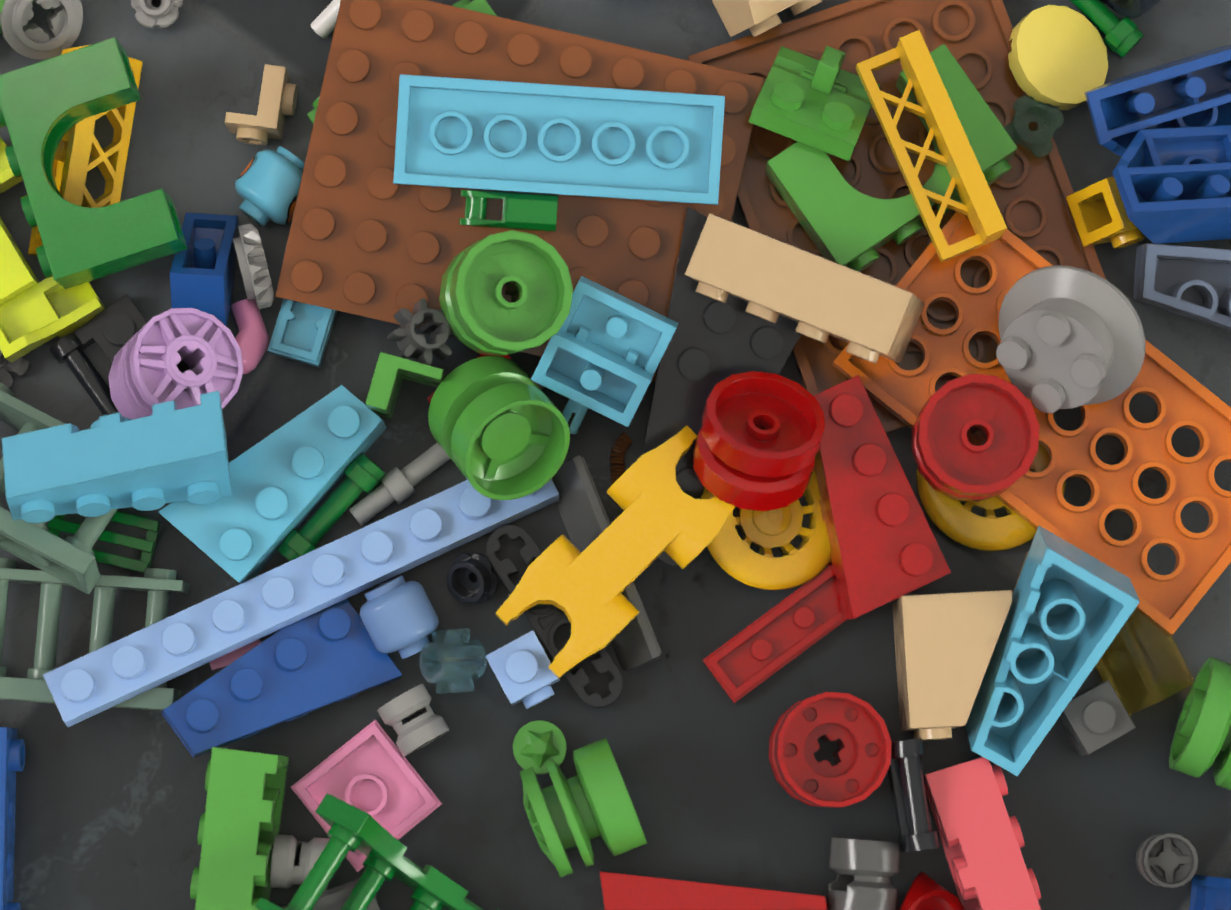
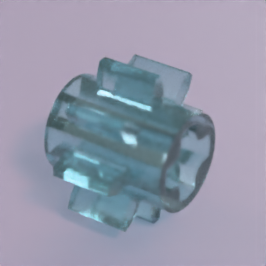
(452, 661)

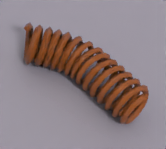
(623, 447)

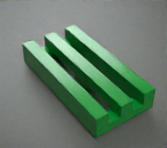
(147, 546)

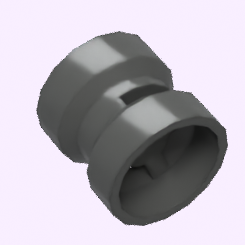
(1177, 860)

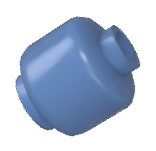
(399, 616)

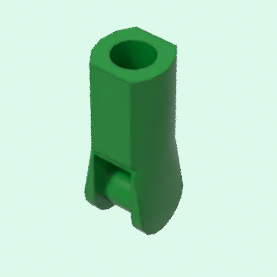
(520, 210)

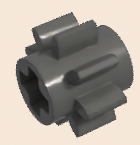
(415, 345)

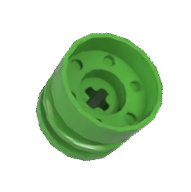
(582, 808)

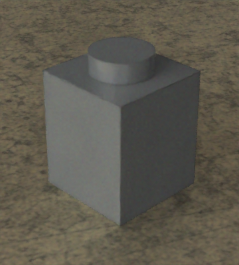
(1095, 718)

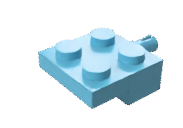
(604, 354)

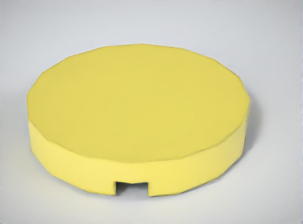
(1057, 56)

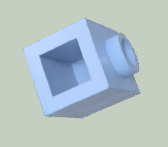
(523, 671)

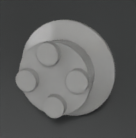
(1069, 338)

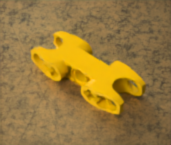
(591, 583)

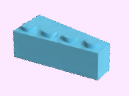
(279, 484)
(1051, 640)

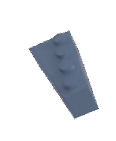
(1185, 281)

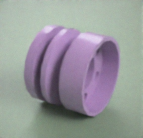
(147, 371)

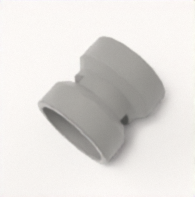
(420, 730)
(285, 858)

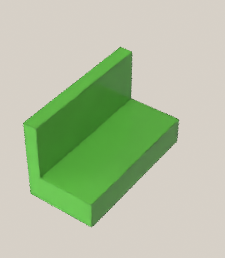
(388, 381)

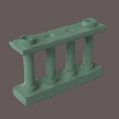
(66, 559)
(156, 582)

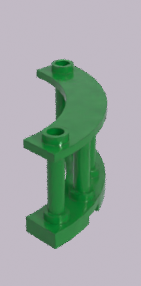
(385, 858)

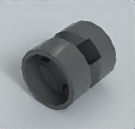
(863, 874)

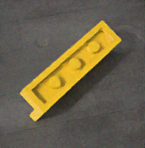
(950, 140)
(74, 151)

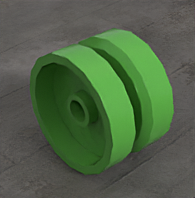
(534, 280)
(1205, 726)

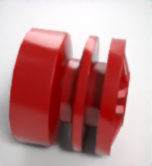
(858, 763)

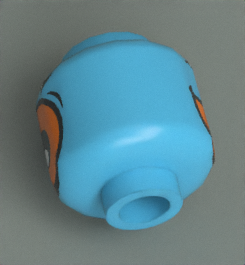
(270, 186)

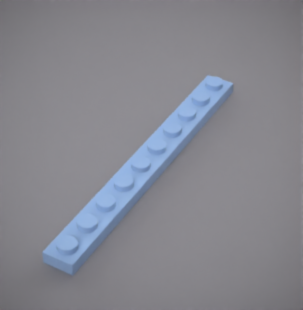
(282, 597)

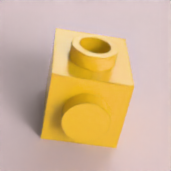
(1102, 216)

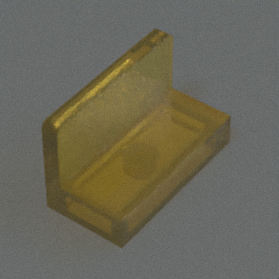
(1143, 665)

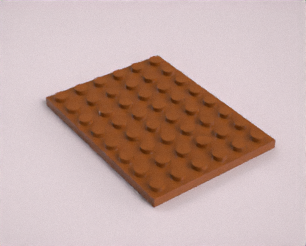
(1028, 195)
(385, 245)

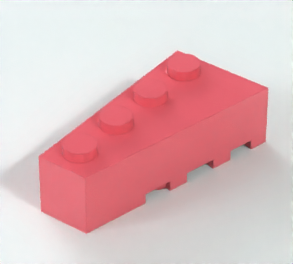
(981, 837)

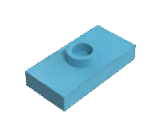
(302, 332)

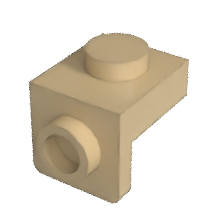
(276, 101)

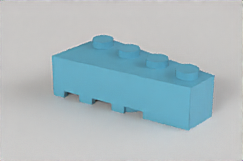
(119, 463)

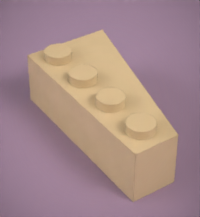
(804, 288)

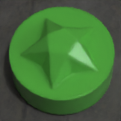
(538, 743)

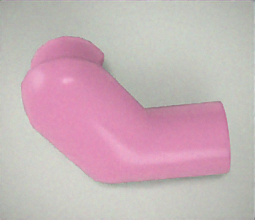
(252, 333)

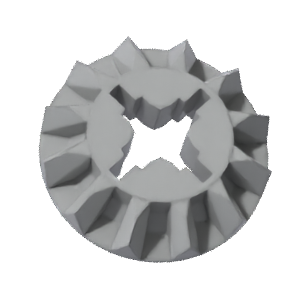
(31, 40)
(253, 266)

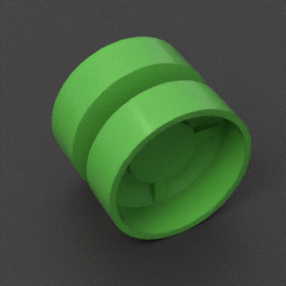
(498, 427)

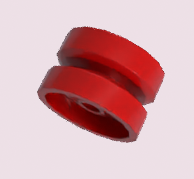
(975, 404)
(758, 441)

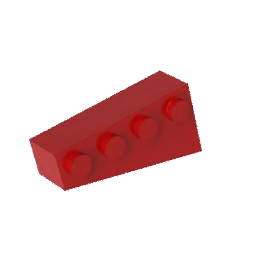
(869, 509)
(658, 893)

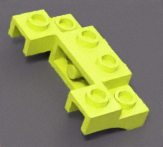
(29, 308)

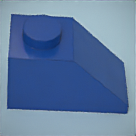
(206, 270)

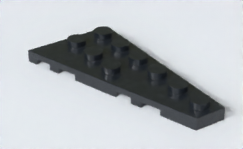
(705, 349)

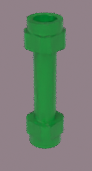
(1120, 34)
(362, 476)

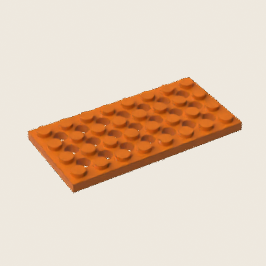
(1038, 495)

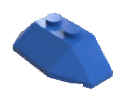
(1171, 95)
(1178, 183)

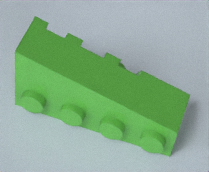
(238, 829)

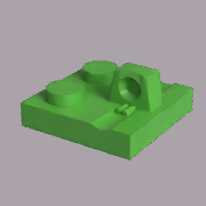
(813, 101)

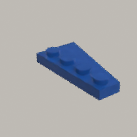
(282, 679)

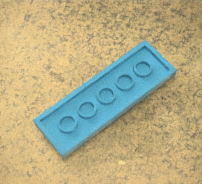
(558, 139)

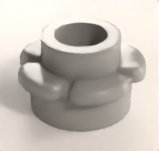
(158, 17)

